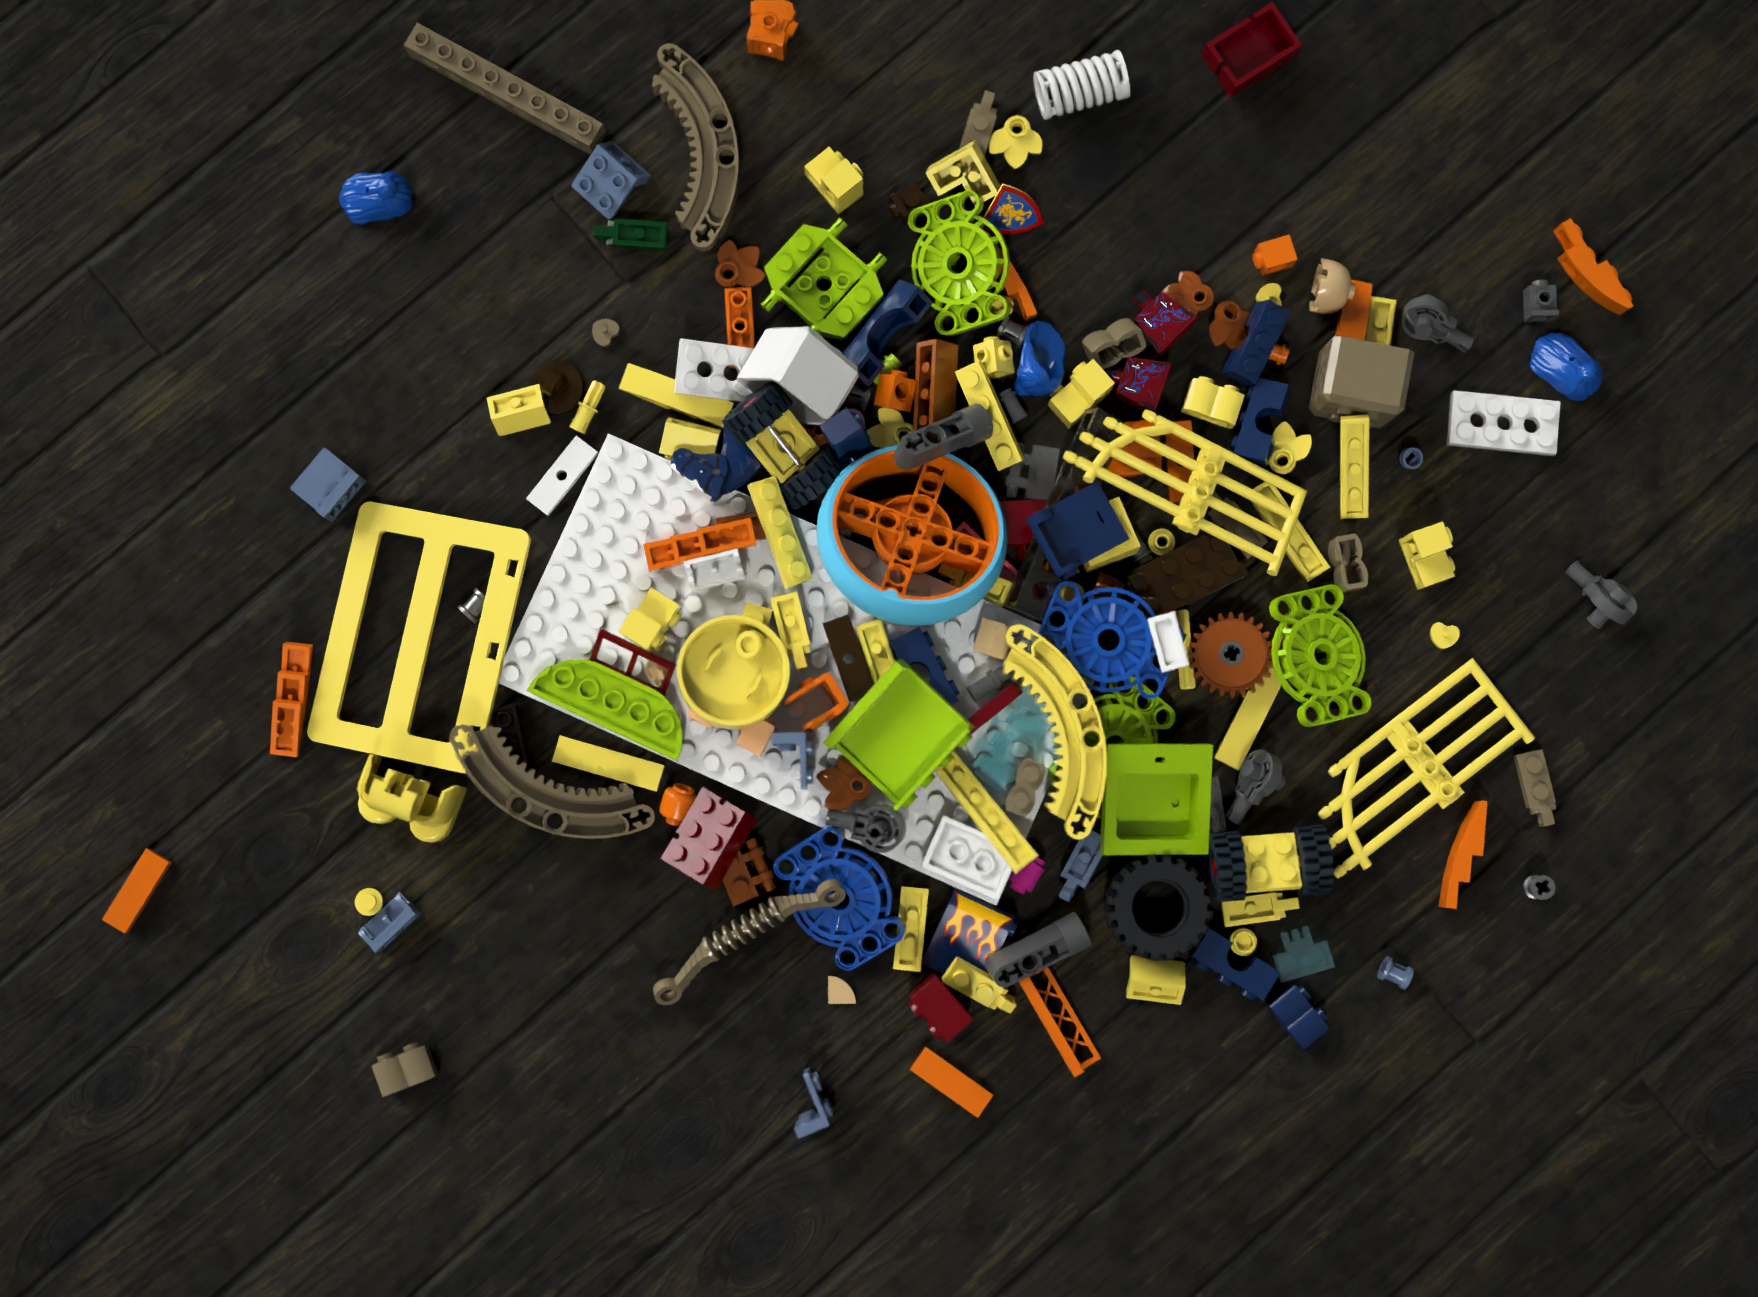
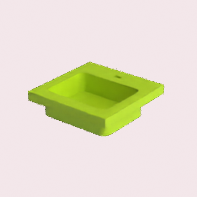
(1156, 804)

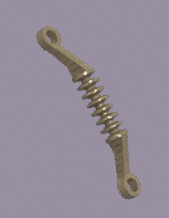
(709, 950)

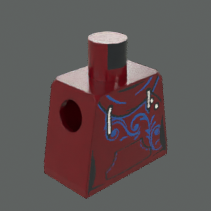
(1162, 319)
(1139, 382)

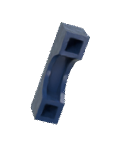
(900, 308)

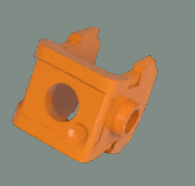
(770, 27)
(833, 692)

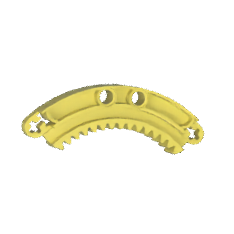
(1081, 767)

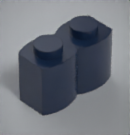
(1298, 1016)

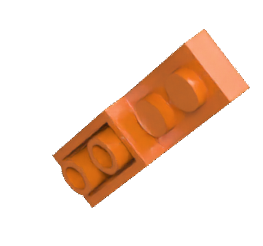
(1594, 279)

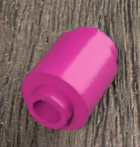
(1027, 877)

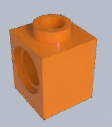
(1274, 255)
(904, 394)

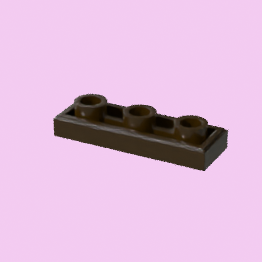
(842, 642)
(509, 721)

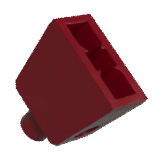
(1018, 531)

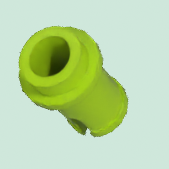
(891, 363)

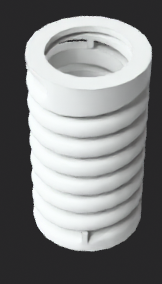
(1088, 91)

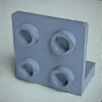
(609, 178)
(328, 484)
(787, 742)
(810, 1121)

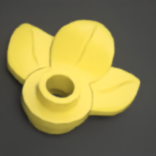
(1015, 145)
(889, 429)
(1289, 447)

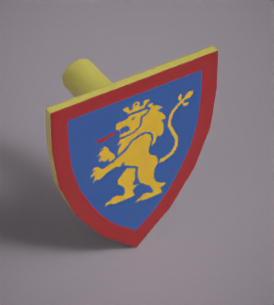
(1012, 211)

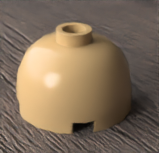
(1331, 287)

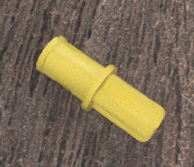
(587, 407)

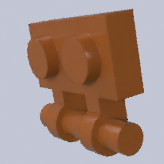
(739, 880)

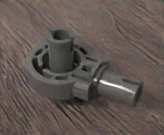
(1428, 327)
(1607, 595)
(1255, 782)
(871, 826)

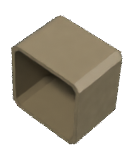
(1360, 380)

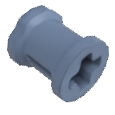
(1395, 972)

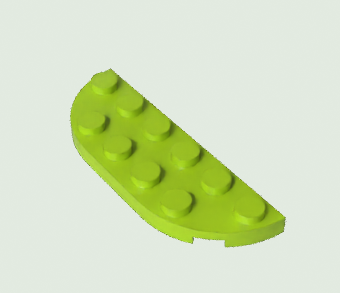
(612, 703)

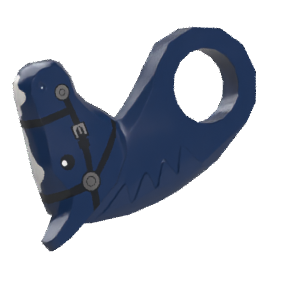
(715, 472)

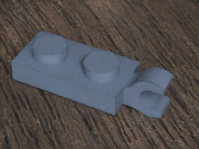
(1081, 865)

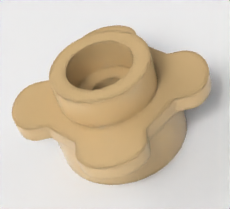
(655, 672)

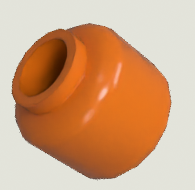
(676, 803)

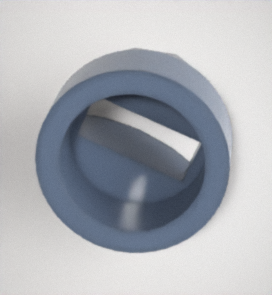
(1414, 462)

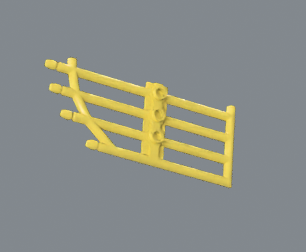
(1200, 486)
(1421, 760)

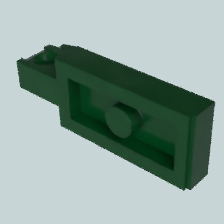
(633, 234)

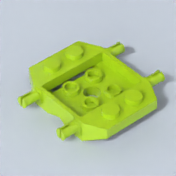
(834, 264)

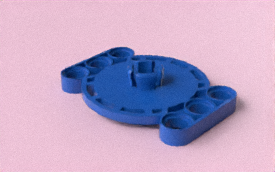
(1082, 632)
(846, 921)

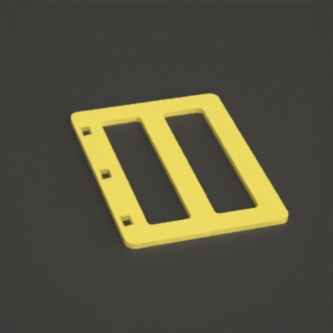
(481, 685)

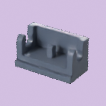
(389, 922)

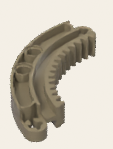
(699, 107)
(580, 813)

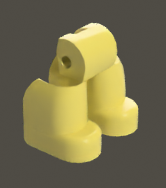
(407, 799)

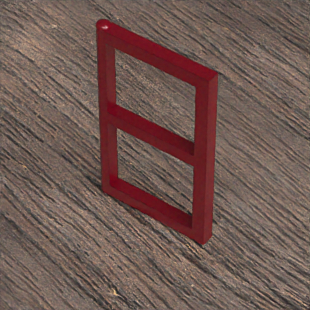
(637, 651)

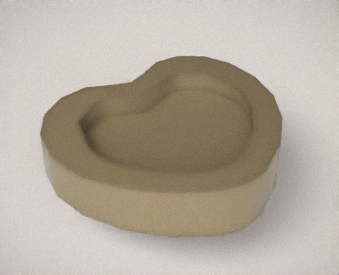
(604, 331)

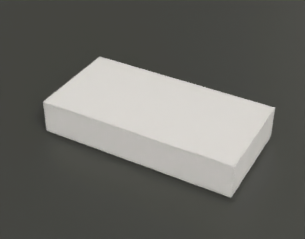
(1168, 641)

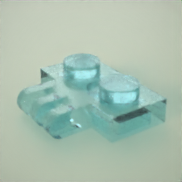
(1302, 956)

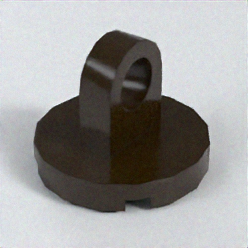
(560, 387)

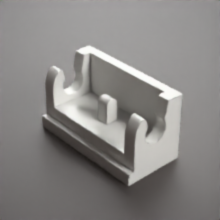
(714, 570)

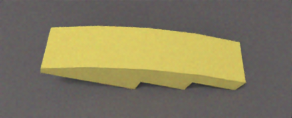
(660, 391)

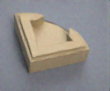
(839, 991)

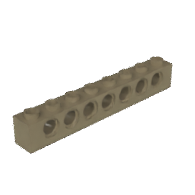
(504, 89)

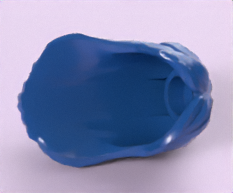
(375, 197)
(1040, 361)
(1566, 366)

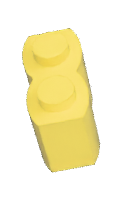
(1213, 403)

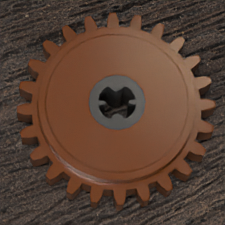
(1212, 649)

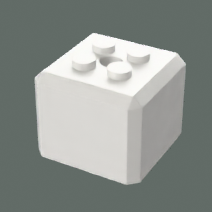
(805, 367)

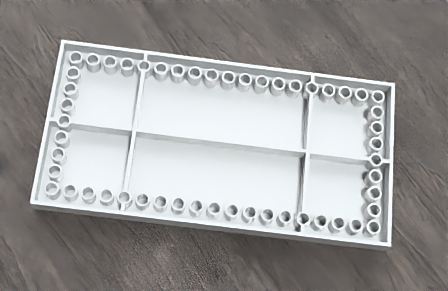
(604, 574)

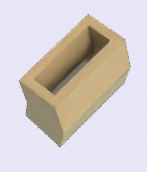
(991, 639)

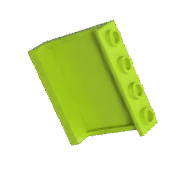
(901, 734)

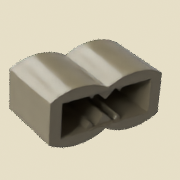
(1117, 341)
(1346, 556)
(1027, 780)
(405, 1069)

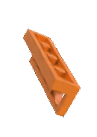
(1054, 1029)

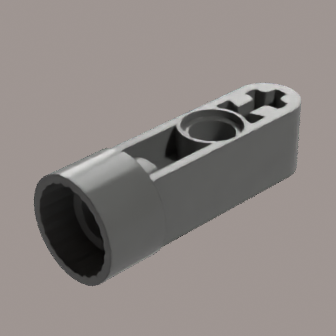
(933, 441)
(1044, 948)

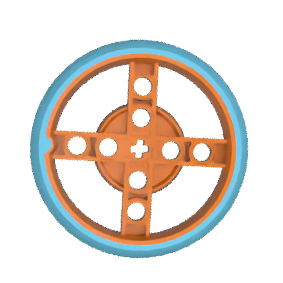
(889, 600)

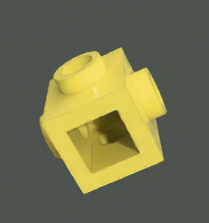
(995, 356)

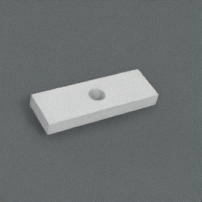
(573, 462)

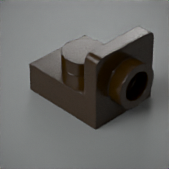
(906, 201)

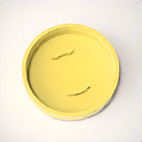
(723, 684)

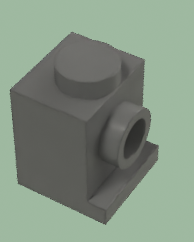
(1534, 308)

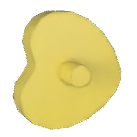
(1269, 292)
(1443, 635)

